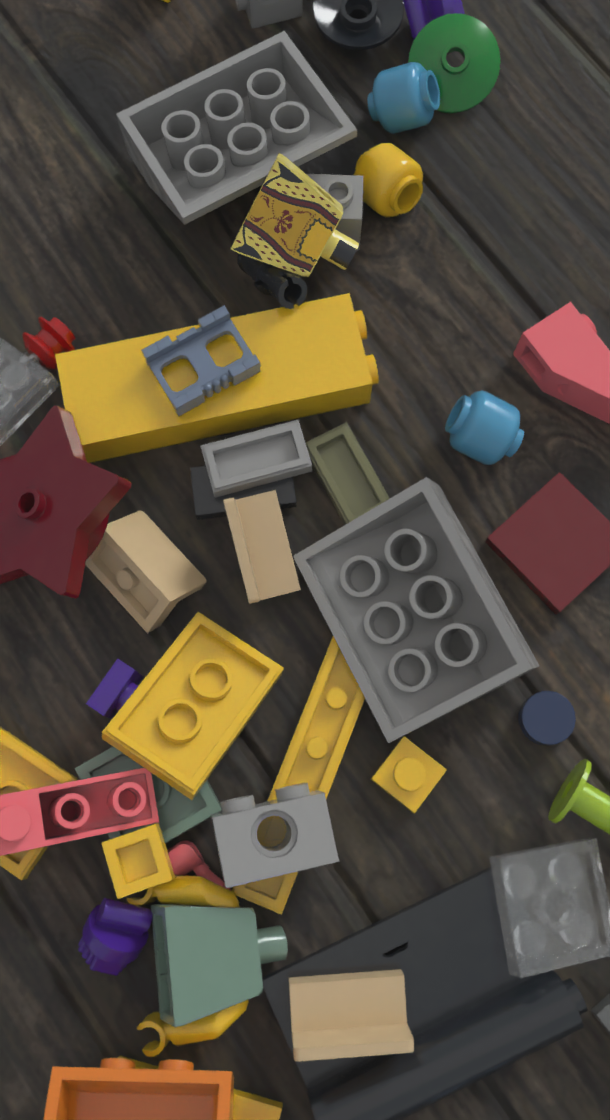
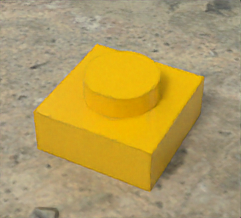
(408, 774)
(138, 860)

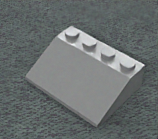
(227, 125)
(414, 610)

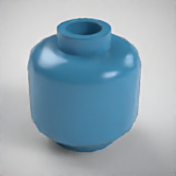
(404, 97)
(484, 427)

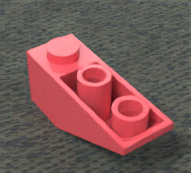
(568, 361)
(76, 810)

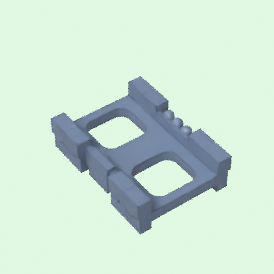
(192, 346)

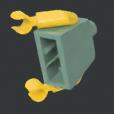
(204, 959)

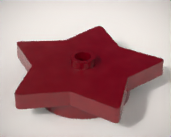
(53, 506)

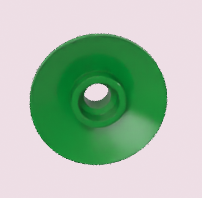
(471, 82)

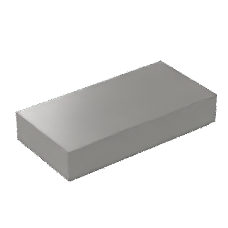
(256, 458)

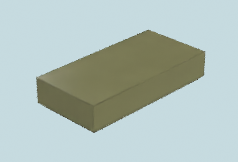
(345, 473)

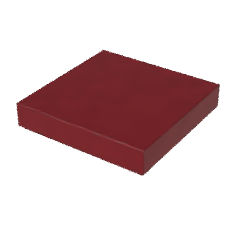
(555, 543)

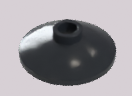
(358, 22)

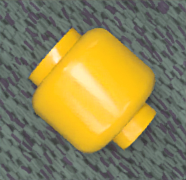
(389, 180)

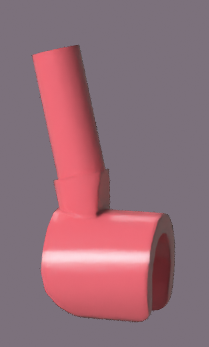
(187, 857)

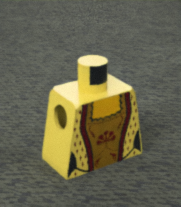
(294, 223)

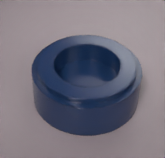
(547, 718)

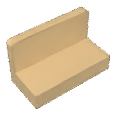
(262, 546)
(143, 569)
(349, 1015)

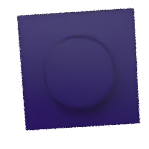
(115, 689)

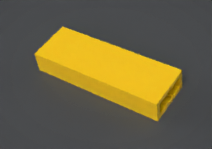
(308, 367)

